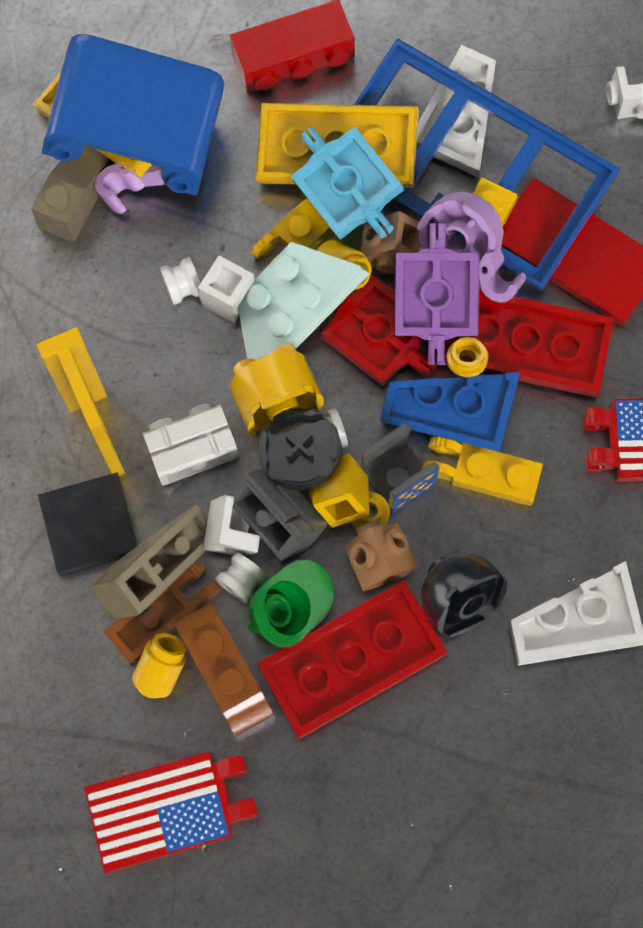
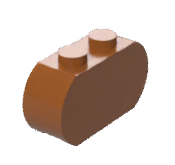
(223, 669)

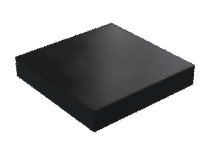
(87, 523)

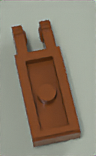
(134, 632)

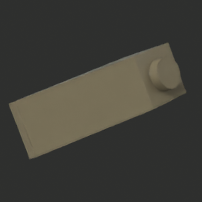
(69, 194)
(152, 566)

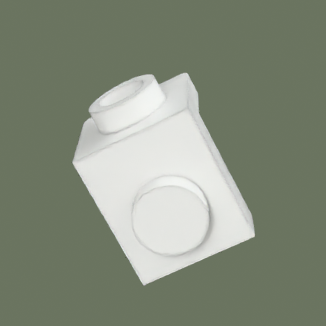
(625, 97)

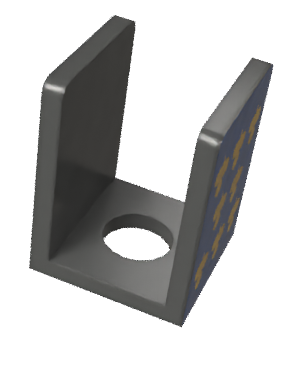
(394, 452)

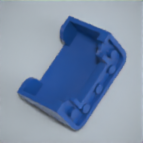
(135, 108)

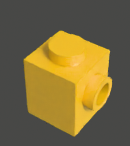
(343, 495)

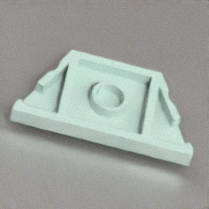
(294, 298)

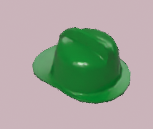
(291, 603)

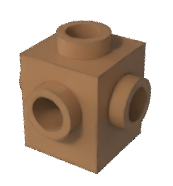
(382, 251)
(380, 555)

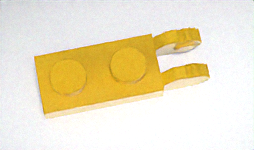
(300, 226)
(488, 471)

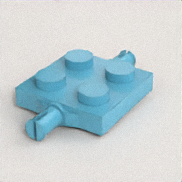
(347, 182)

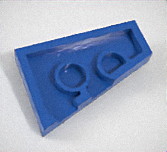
(454, 408)

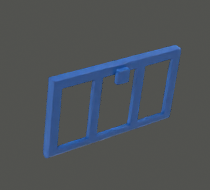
(538, 133)

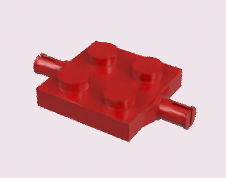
(367, 338)

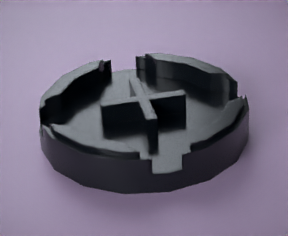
(300, 449)

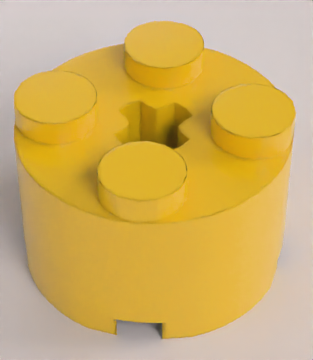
(273, 386)

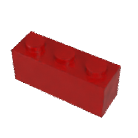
(293, 46)

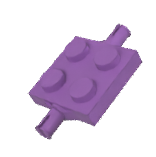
(437, 294)

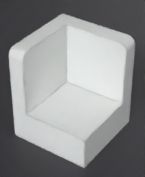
(225, 288)
(227, 530)

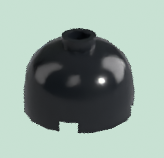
(460, 590)

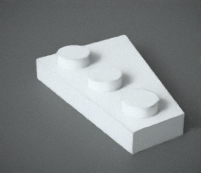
(466, 138)
(582, 622)

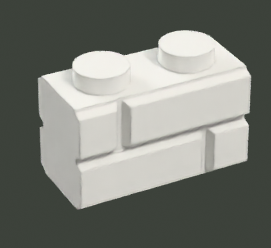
(190, 443)

